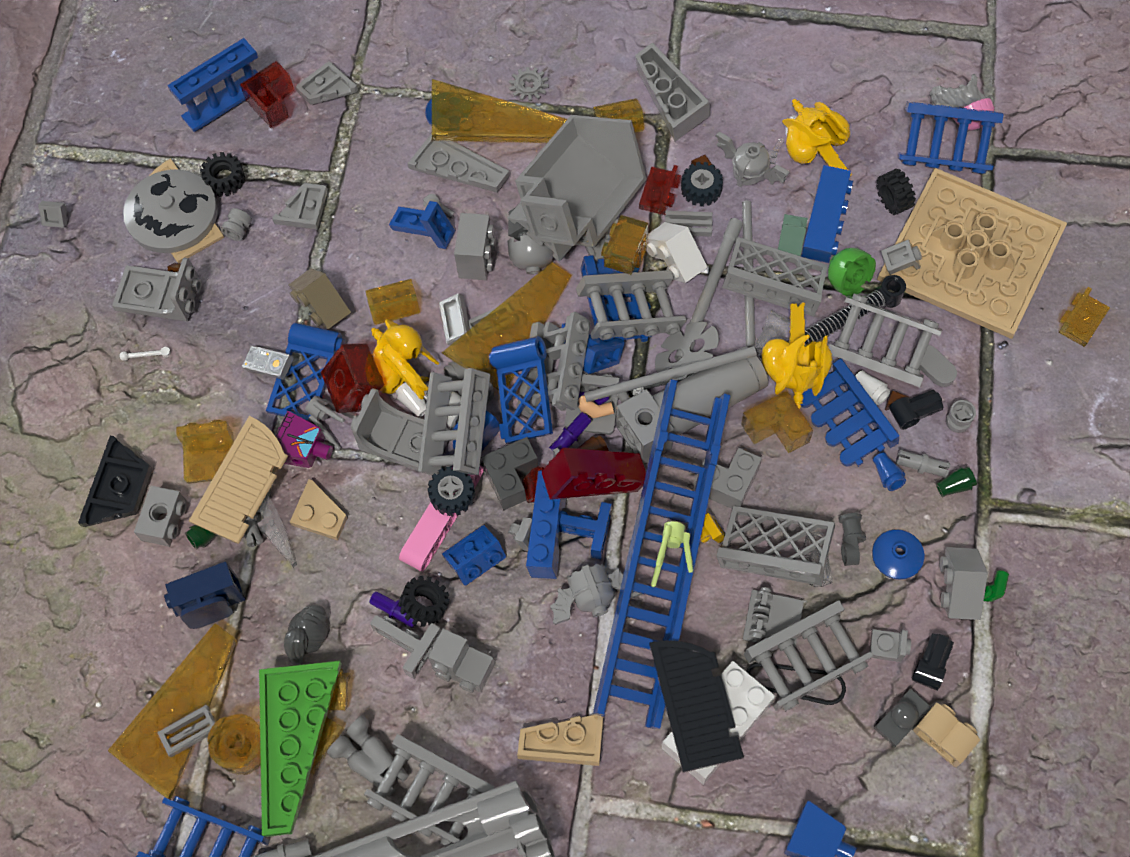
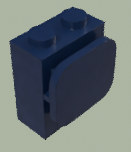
(204, 595)

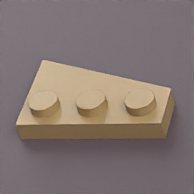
(563, 742)

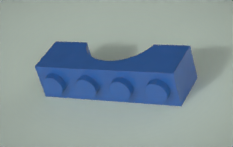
(543, 541)

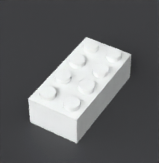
(747, 702)

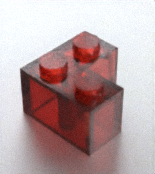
(266, 93)

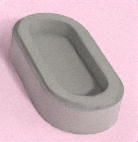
(937, 367)

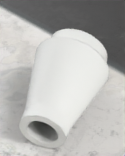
(875, 388)
(411, 400)

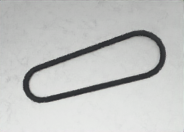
(810, 671)

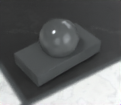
(902, 718)

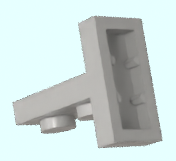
(409, 641)

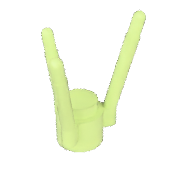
(672, 537)

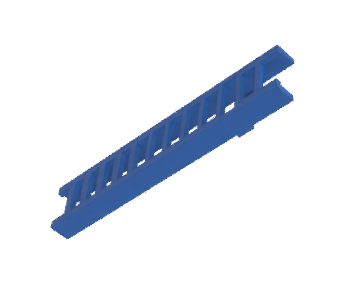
(680, 593)

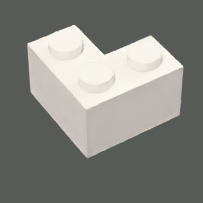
(678, 250)

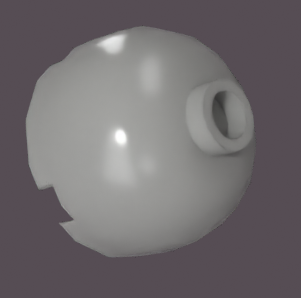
(529, 255)

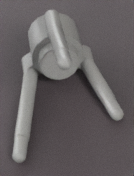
(322, 410)

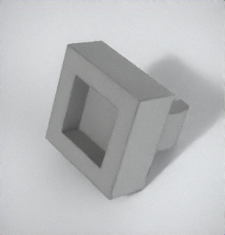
(53, 214)
(521, 533)

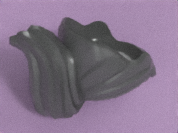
(305, 633)

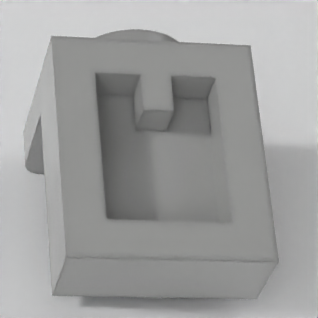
(901, 257)
(889, 645)

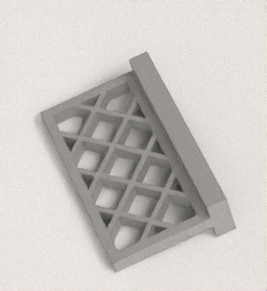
(771, 288)
(771, 565)

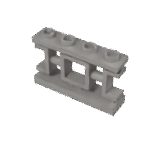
(570, 363)

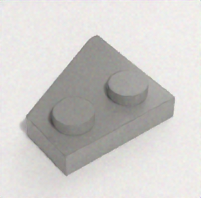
(325, 85)
(304, 207)

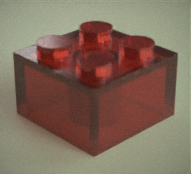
(351, 376)

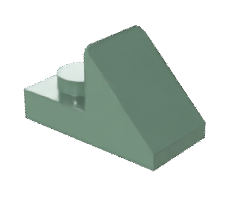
(792, 234)

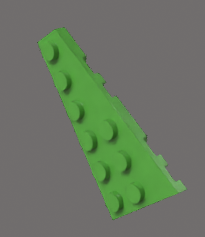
(291, 724)

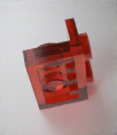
(659, 190)

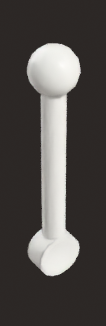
(165, 352)

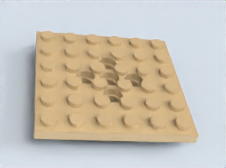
(977, 252)

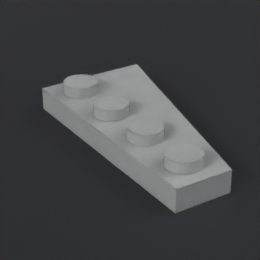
(458, 164)

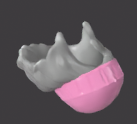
(963, 97)

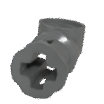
(853, 536)

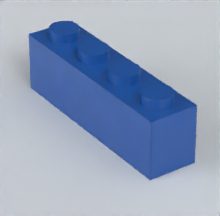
(826, 214)

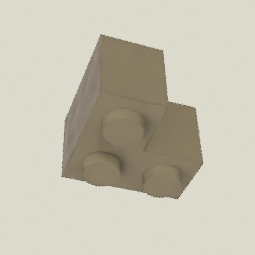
(319, 295)

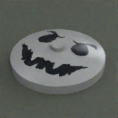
(170, 211)

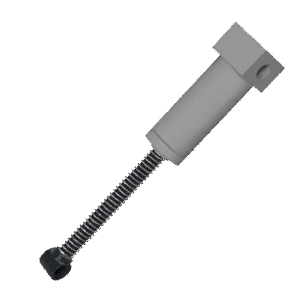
(740, 379)

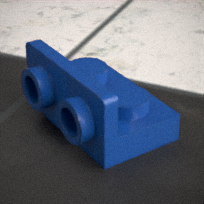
(474, 555)

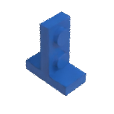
(427, 222)
(601, 354)
(590, 528)

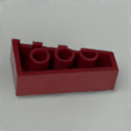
(593, 473)

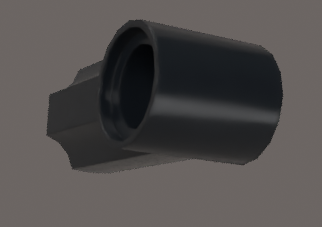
(910, 411)
(931, 667)

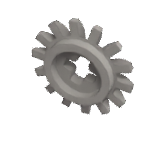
(529, 76)

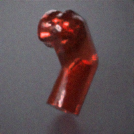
(530, 483)

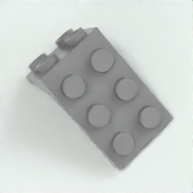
(158, 291)
(388, 431)

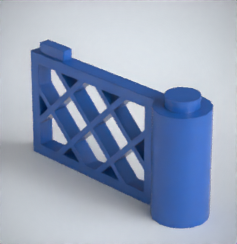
(306, 341)
(523, 357)

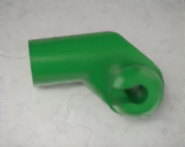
(998, 588)

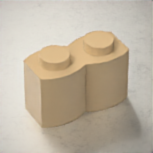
(947, 734)

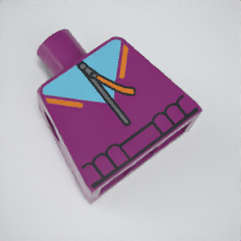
(302, 441)

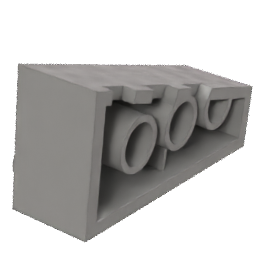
(673, 94)

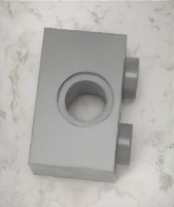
(157, 503)

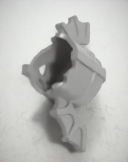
(750, 162)
(590, 590)

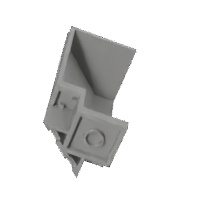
(579, 183)

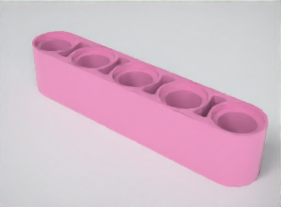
(429, 534)

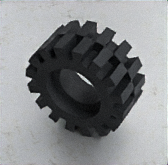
(219, 164)
(896, 191)
(426, 589)

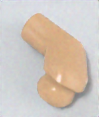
(594, 410)

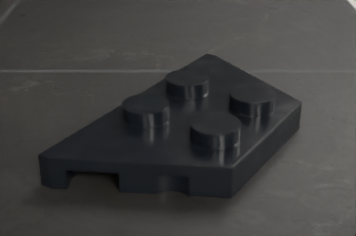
(116, 486)

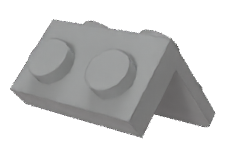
(600, 425)

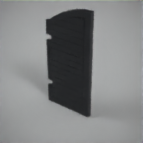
(695, 705)

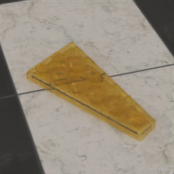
(473, 116)
(509, 322)
(184, 692)

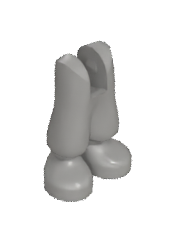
(369, 761)

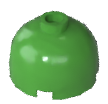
(850, 270)

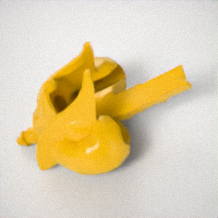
(815, 132)
(391, 358)
(797, 365)

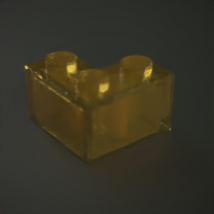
(626, 245)
(778, 417)

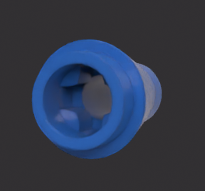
(890, 474)

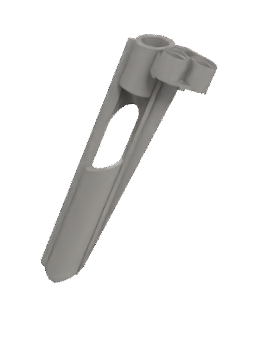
(494, 820)

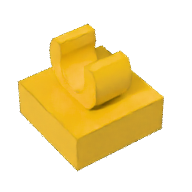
(711, 530)

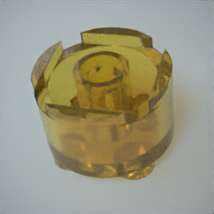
(225, 735)

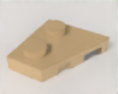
(318, 513)

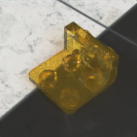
(204, 448)

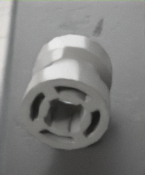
(236, 224)
(963, 411)

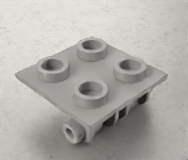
(770, 615)

